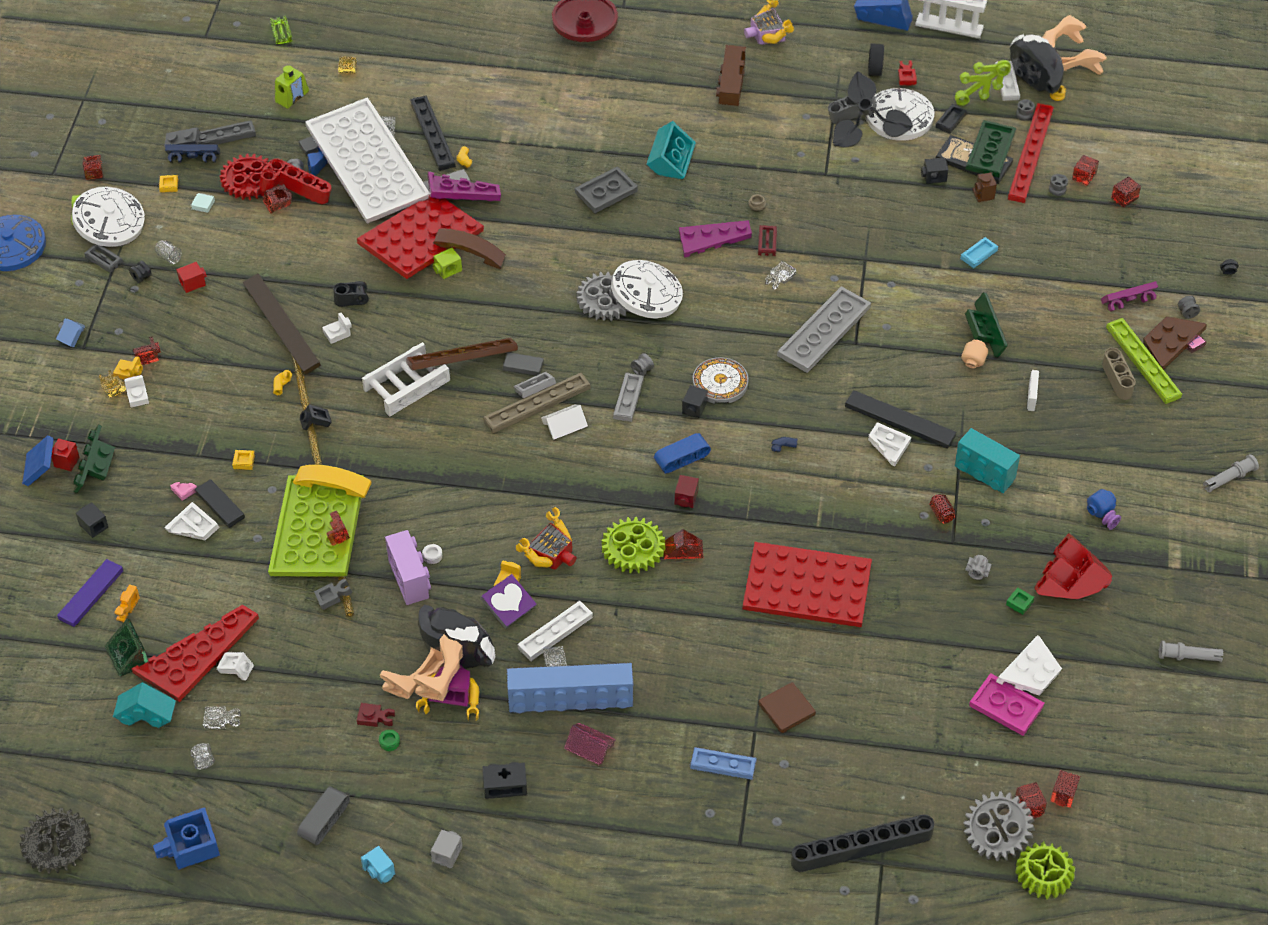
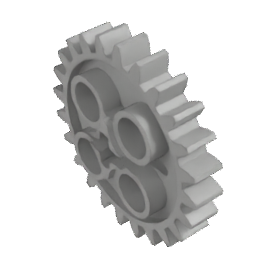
(598, 299)
(1016, 817)

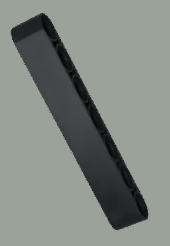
(855, 850)

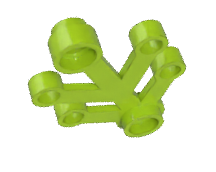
(1000, 70)

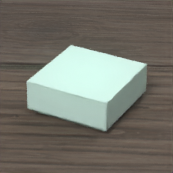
(203, 202)

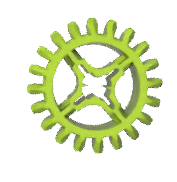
(1031, 869)

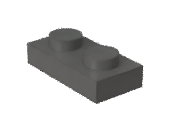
(187, 136)

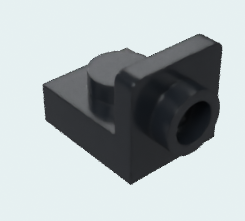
(315, 415)

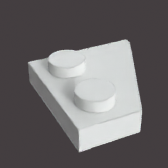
(192, 523)

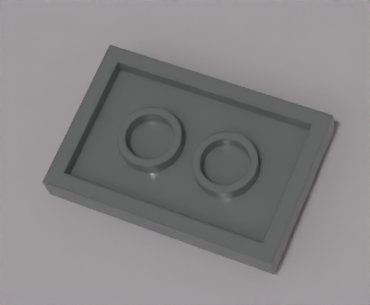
(606, 189)

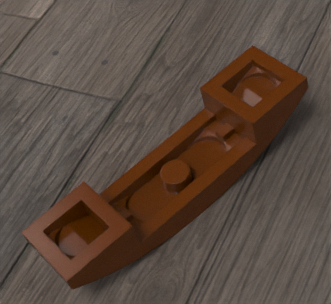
(472, 244)

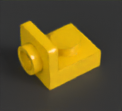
(128, 369)
(507, 569)

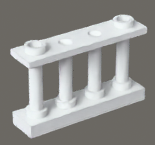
(953, 25)
(410, 393)

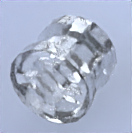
(202, 756)

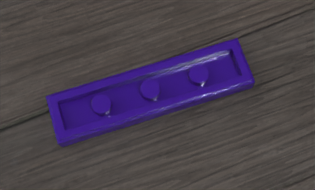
(90, 593)

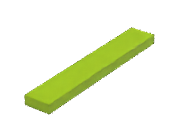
(1144, 361)

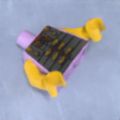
(767, 26)

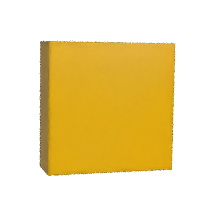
(168, 183)
(243, 459)

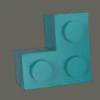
(145, 704)

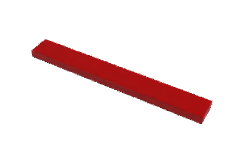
(1030, 153)

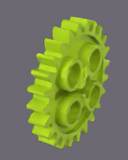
(635, 539)

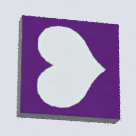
(508, 601)

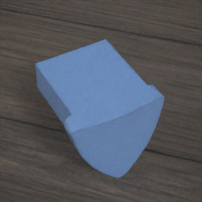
(70, 332)

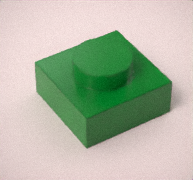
(1020, 601)

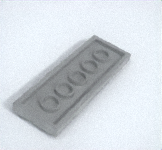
(824, 329)

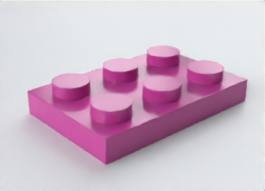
(1006, 704)

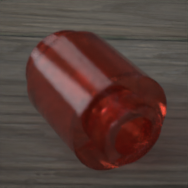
(942, 508)

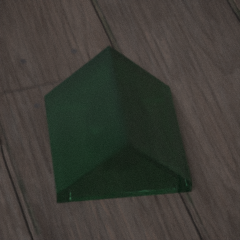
(126, 649)

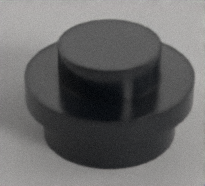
(1229, 267)

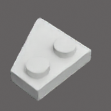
(889, 442)

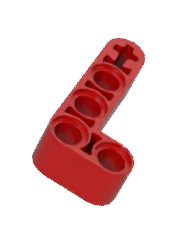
(294, 179)

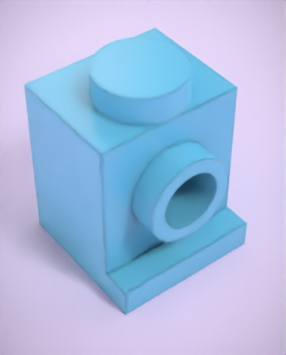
(378, 865)

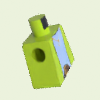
(290, 87)

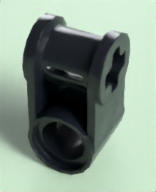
(348, 293)

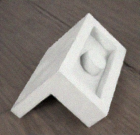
(565, 421)

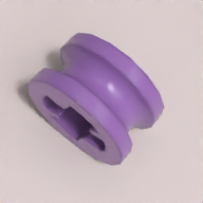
(1111, 519)

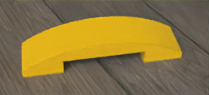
(333, 477)

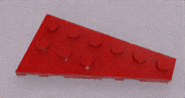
(194, 656)

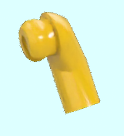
(462, 157)
(281, 380)

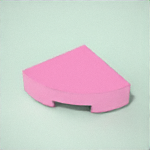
(183, 490)

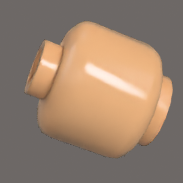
(974, 354)

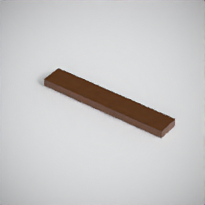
(461, 353)

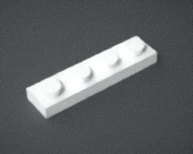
(555, 630)

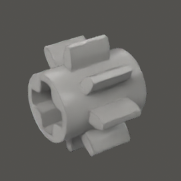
(978, 567)

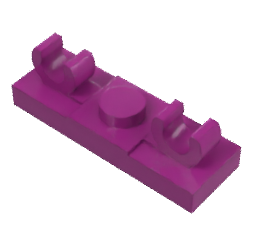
(1130, 294)

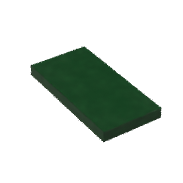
(991, 148)

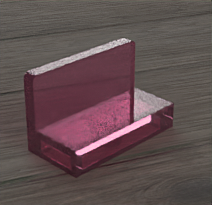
(588, 743)

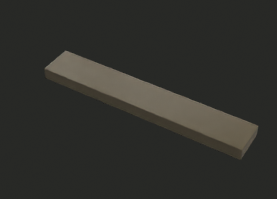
(537, 402)

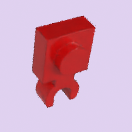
(906, 74)

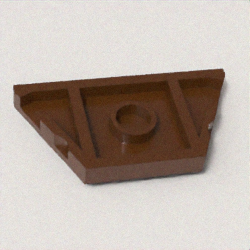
(1171, 338)

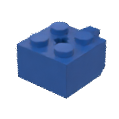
(188, 839)

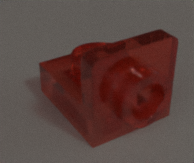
(92, 167)
(148, 353)
(339, 532)

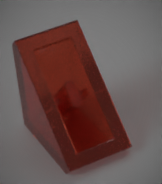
(683, 546)

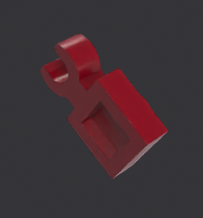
(372, 714)

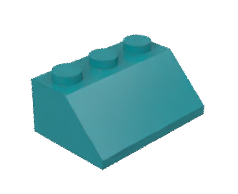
(671, 152)

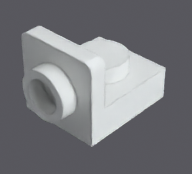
(338, 330)
(136, 391)
(235, 663)

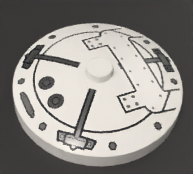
(908, 101)
(108, 216)
(646, 289)

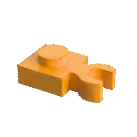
(128, 601)

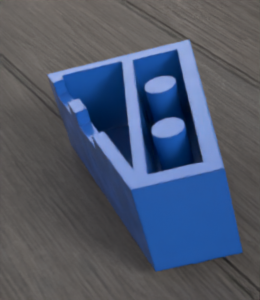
(885, 12)

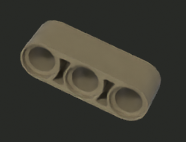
(1118, 373)

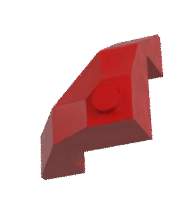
(1073, 572)

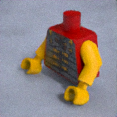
(551, 546)

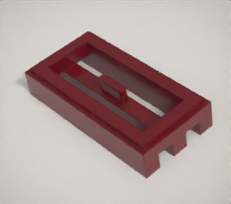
(767, 250)

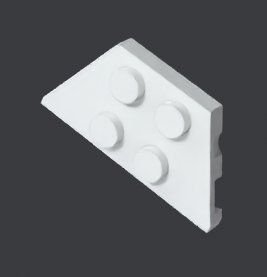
(1032, 668)

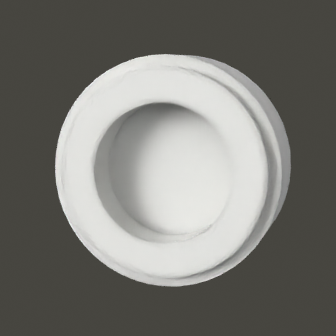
(432, 554)

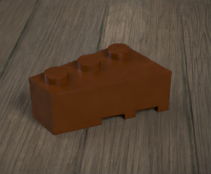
(732, 75)

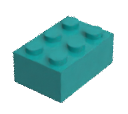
(987, 460)

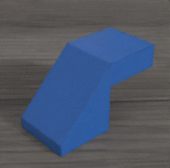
(316, 162)

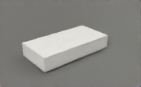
(1032, 393)

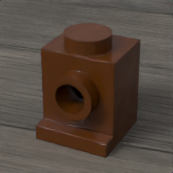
(985, 187)

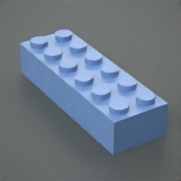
(570, 687)

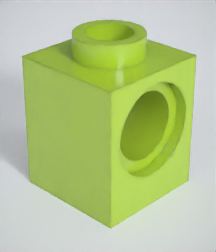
(447, 263)

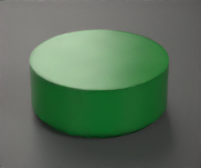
(389, 740)

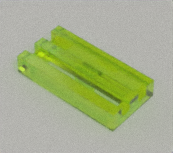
(279, 22)

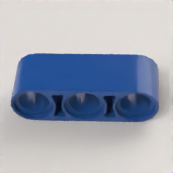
(682, 453)

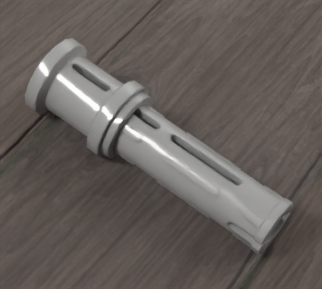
(1238, 470)
(1181, 651)

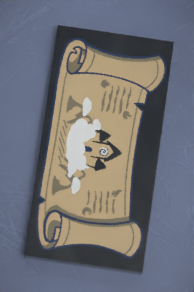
(957, 153)

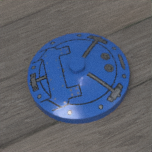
(20, 242)

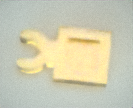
(112, 385)

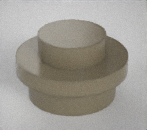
(757, 202)

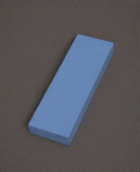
(723, 763)

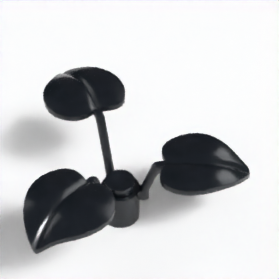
(861, 91)

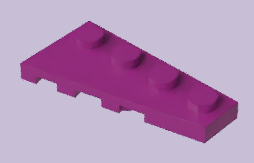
(462, 189)
(712, 235)

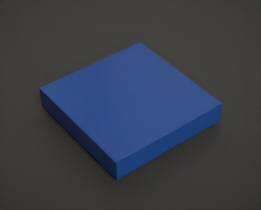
(38, 460)

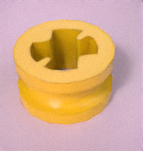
(1060, 95)

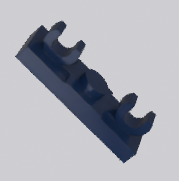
(192, 151)

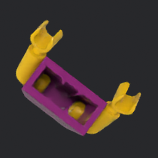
(460, 692)

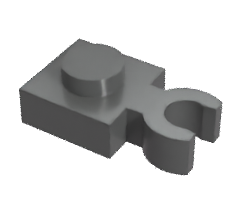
(330, 594)

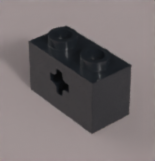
(504, 780)

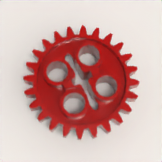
(243, 176)

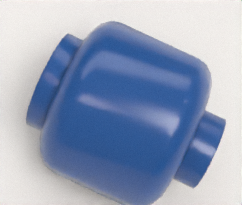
(1101, 503)

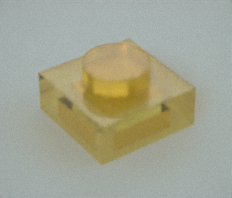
(347, 65)

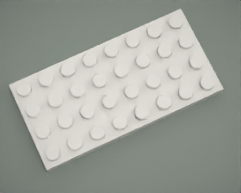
(367, 160)

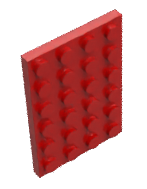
(408, 237)
(807, 584)

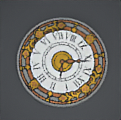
(722, 378)

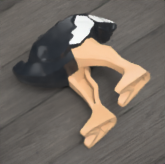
(1040, 64)
(451, 642)

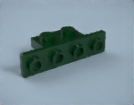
(985, 325)
(96, 459)

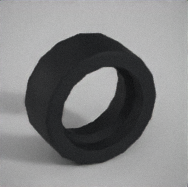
(876, 60)

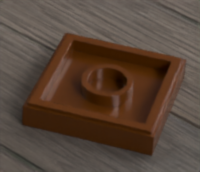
(787, 707)

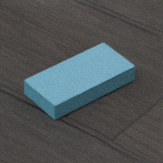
(979, 252)

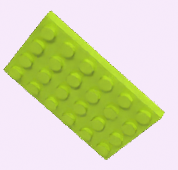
(301, 536)

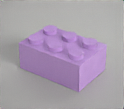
(408, 567)

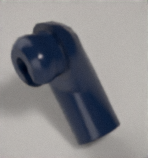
(783, 441)

